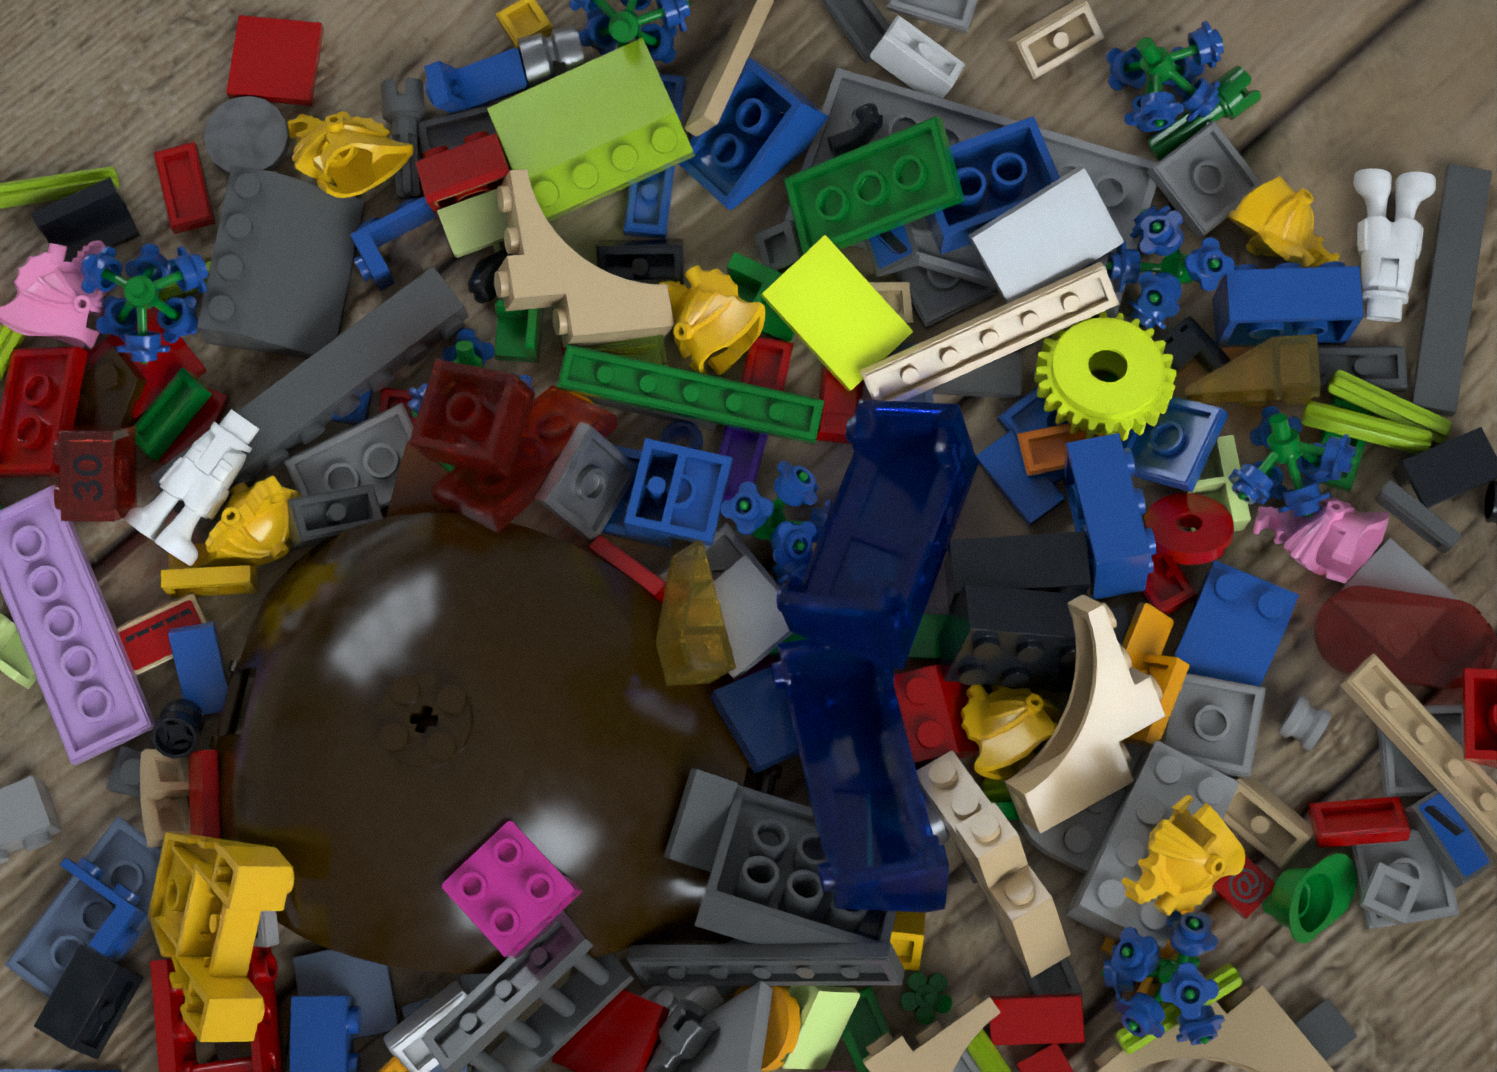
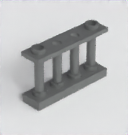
(513, 988)

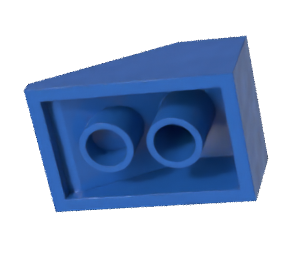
(756, 136)
(1234, 626)

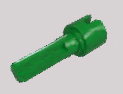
(1233, 102)

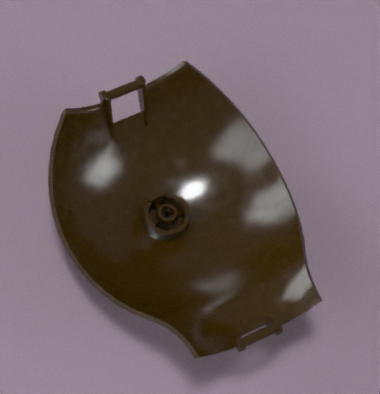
(543, 718)

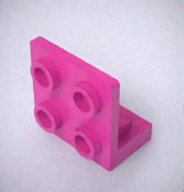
(510, 889)

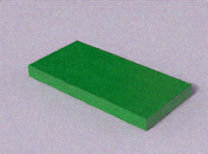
(875, 187)

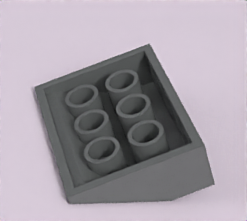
(279, 265)
(769, 881)

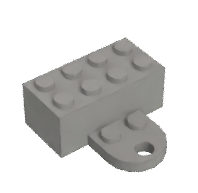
(1114, 835)

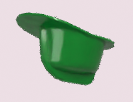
(1312, 897)

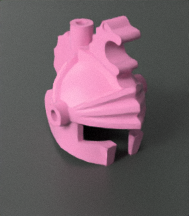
(52, 299)
(1329, 541)

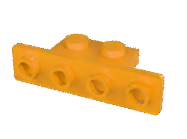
(1145, 645)

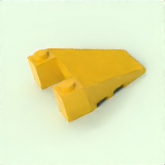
(207, 922)

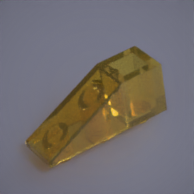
(1271, 371)
(691, 623)

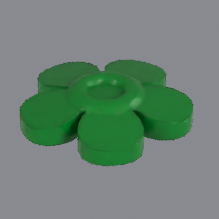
(926, 996)

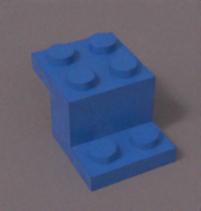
(671, 496)

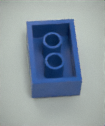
(994, 175)
(1287, 302)
(1110, 513)

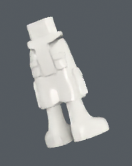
(1388, 247)
(199, 481)

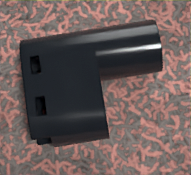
(1191, 343)

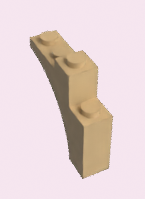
(547, 272)
(1104, 707)
(998, 863)
(1252, 1038)
(937, 1045)

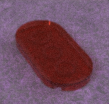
(1413, 634)

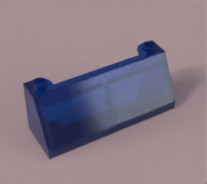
(884, 531)
(861, 781)

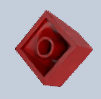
(463, 170)
(933, 714)
(1480, 716)

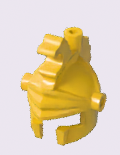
(346, 152)
(1281, 224)
(713, 318)
(252, 526)
(1007, 727)
(1185, 859)

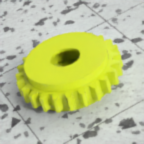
(1101, 406)

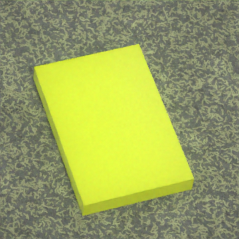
(836, 312)

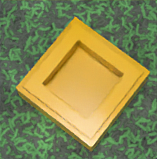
(524, 19)

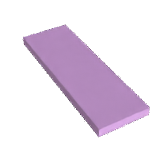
(68, 630)

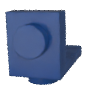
(476, 83)
(379, 231)
(119, 929)

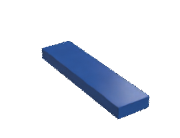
(651, 198)

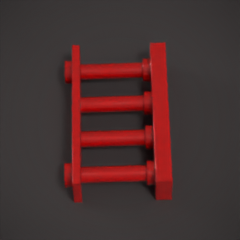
(177, 1042)

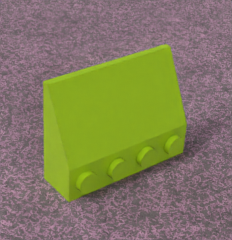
(592, 130)

